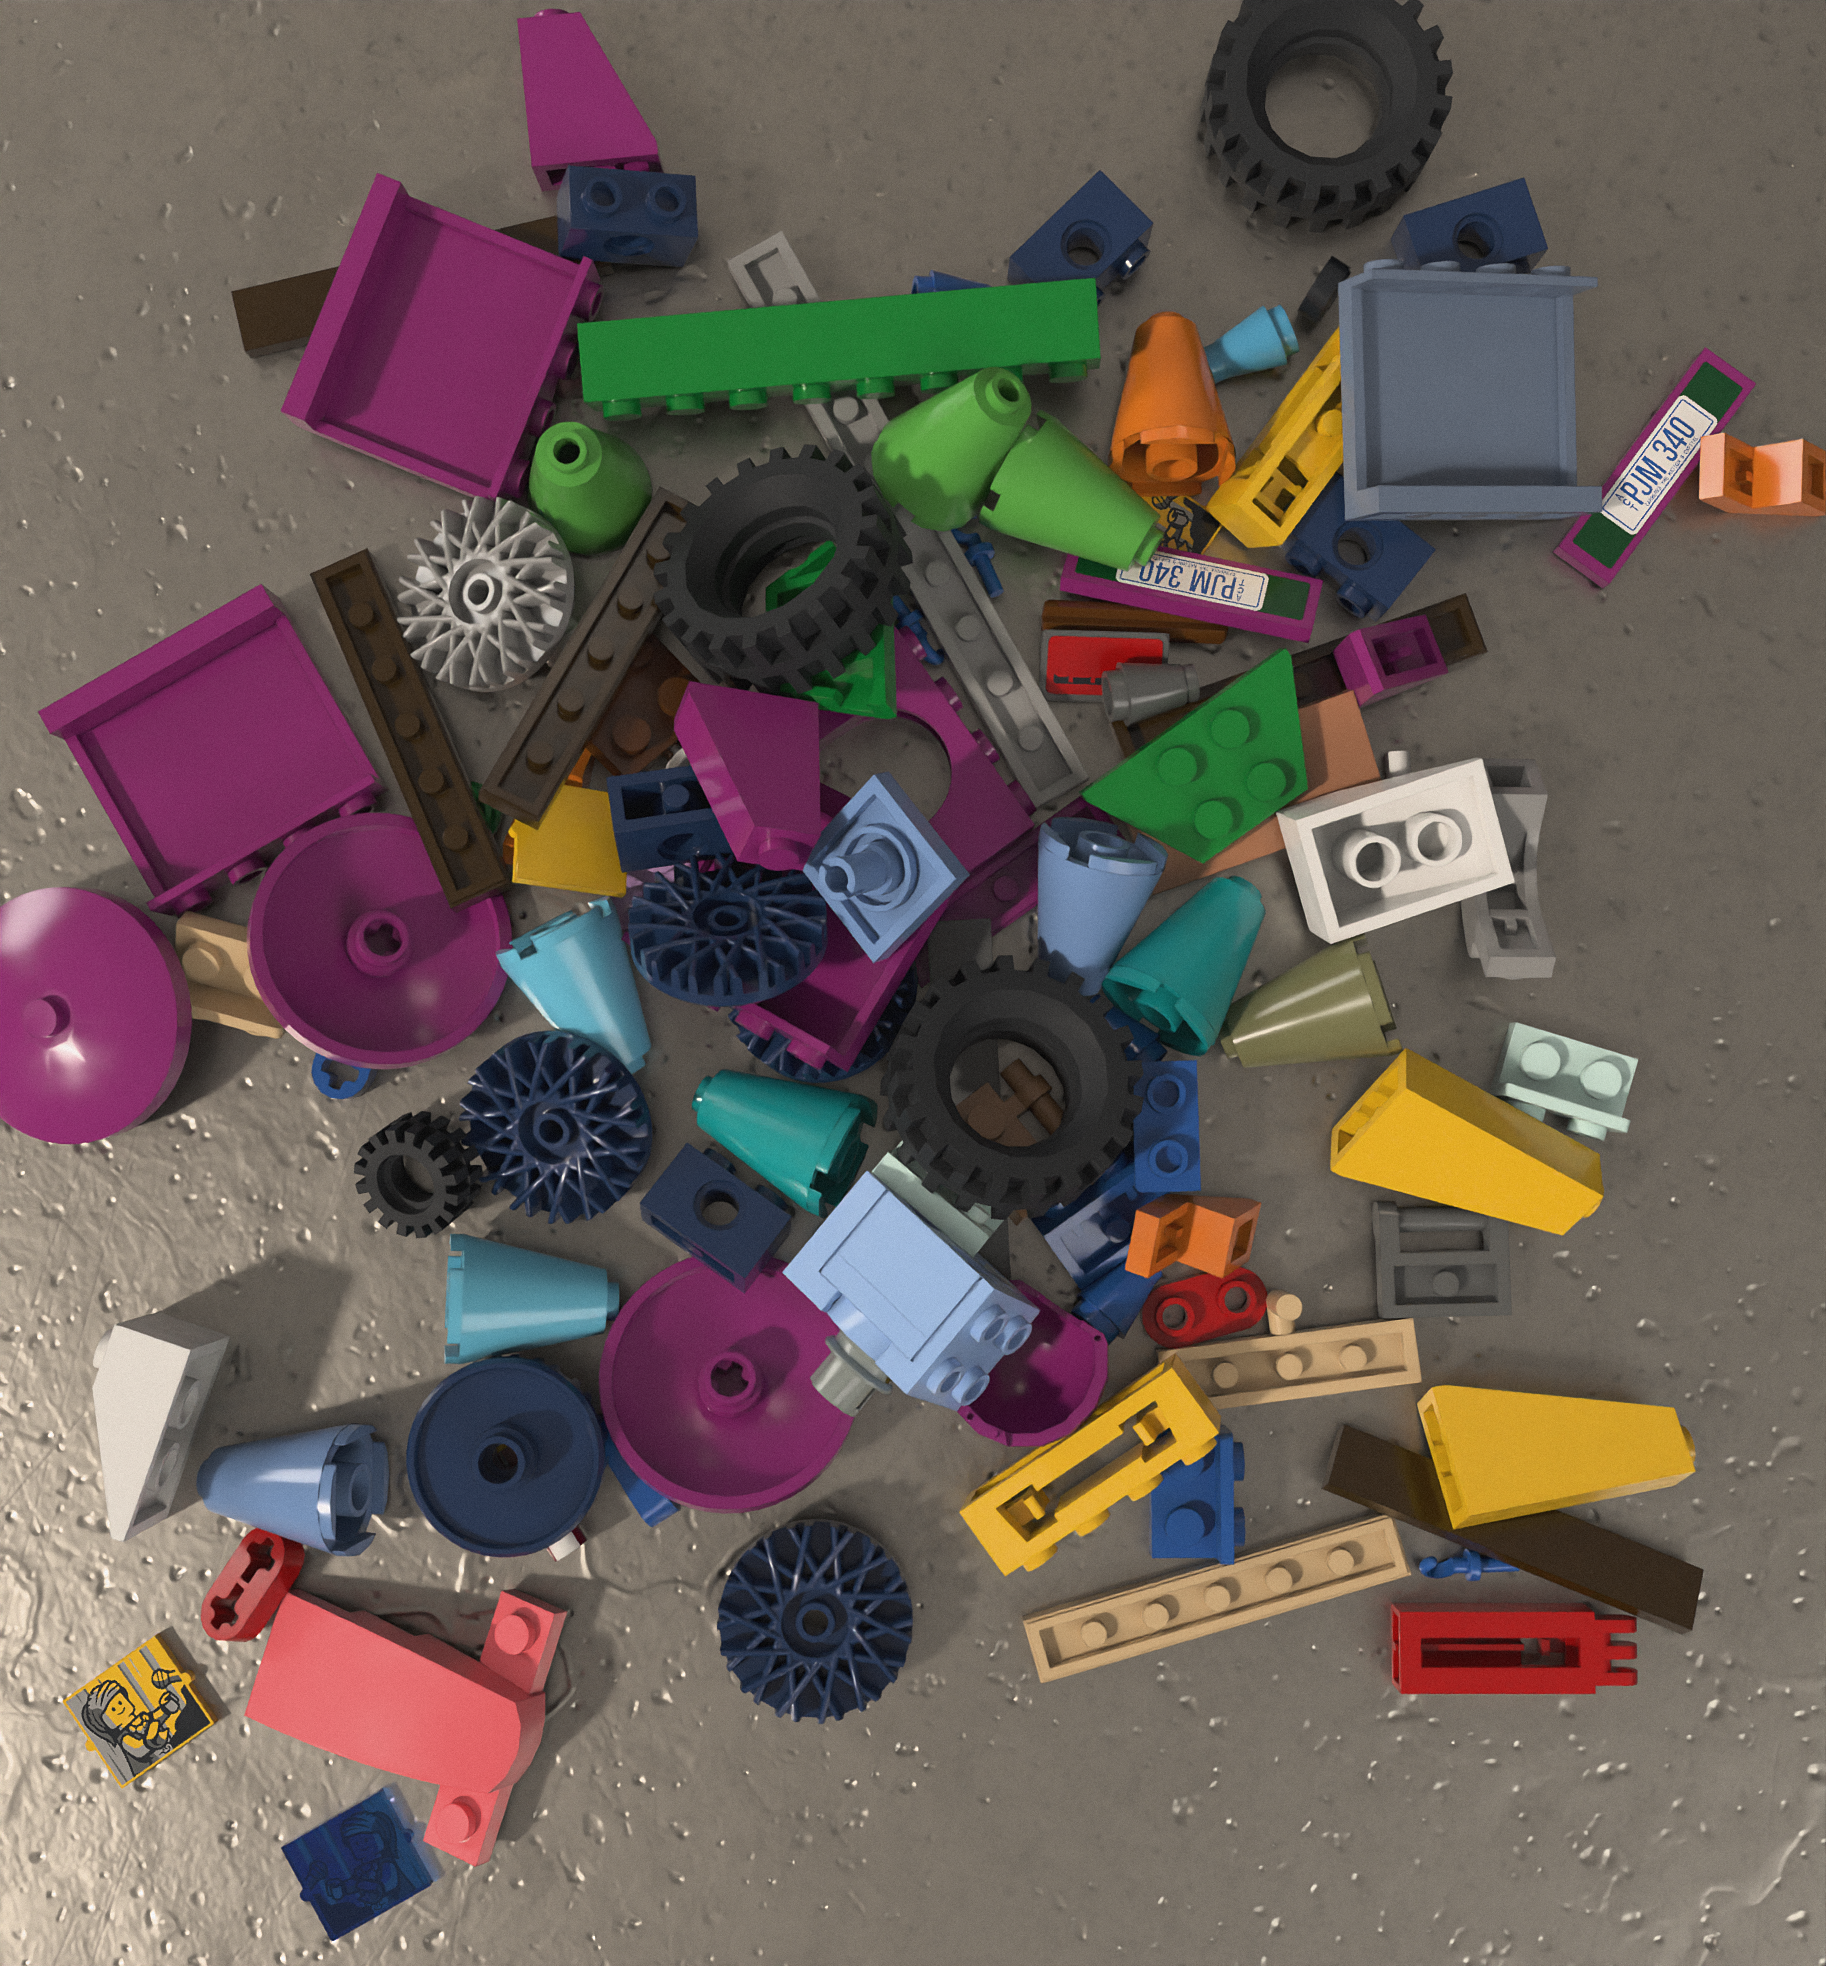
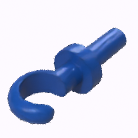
(979, 556)
(913, 620)
(1470, 1564)

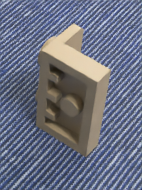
(220, 975)

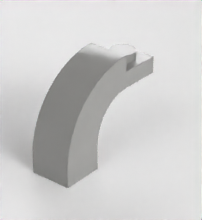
(1507, 922)

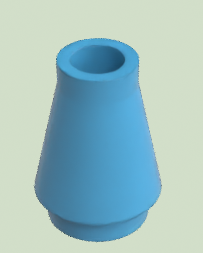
(1253, 345)

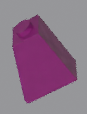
(577, 102)
(756, 769)

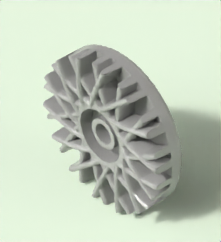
(488, 595)

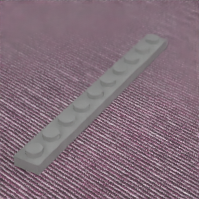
(940, 573)

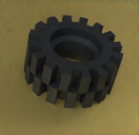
(394, 1190)

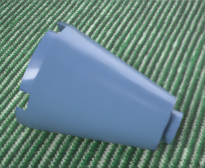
(1090, 895)
(302, 1486)

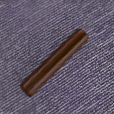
(1127, 618)

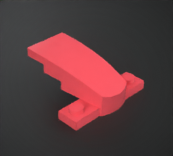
(416, 1703)

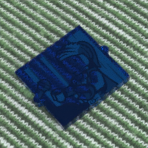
(357, 1865)

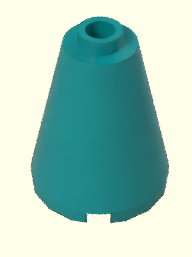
(1190, 965)
(788, 1132)

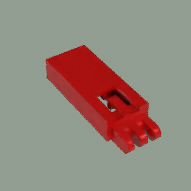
(1480, 1648)

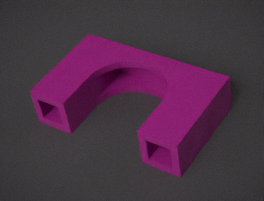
(980, 809)

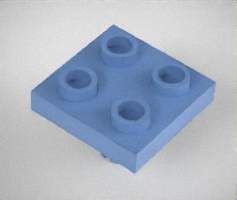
(882, 867)

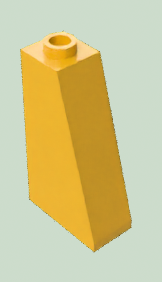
(1464, 1148)
(1541, 1453)

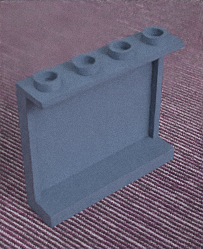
(1460, 393)

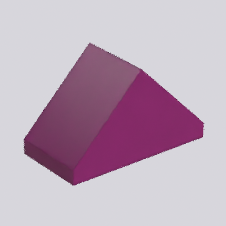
(1389, 659)

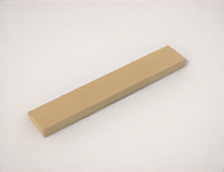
(1215, 1596)

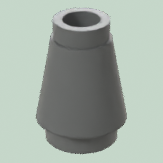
(1147, 689)

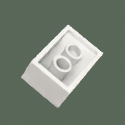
(1394, 848)
(148, 1411)

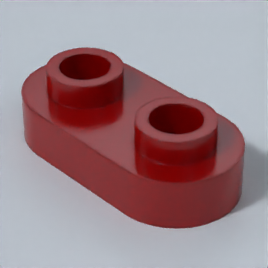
(1204, 1306)

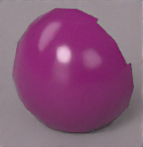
(1046, 1383)

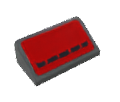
(1076, 659)

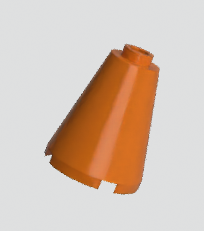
(1170, 414)

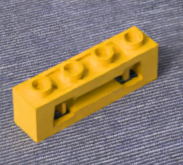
(1294, 446)
(1007, 1525)

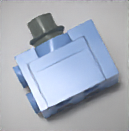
(904, 1304)

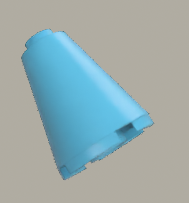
(583, 980)
(519, 1300)

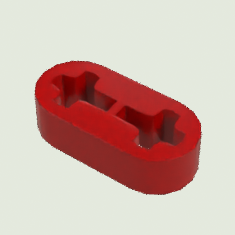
(253, 1585)

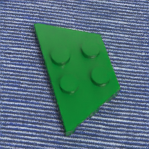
(869, 680)
(1214, 767)

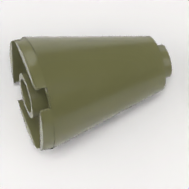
(1314, 1012)

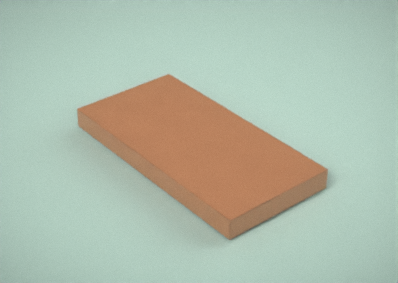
(1335, 759)

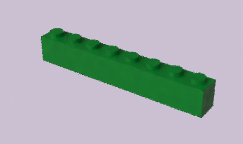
(838, 347)

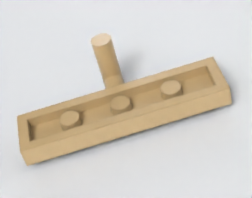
(1303, 1361)

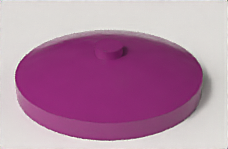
(365, 949)
(87, 1015)
(717, 1389)

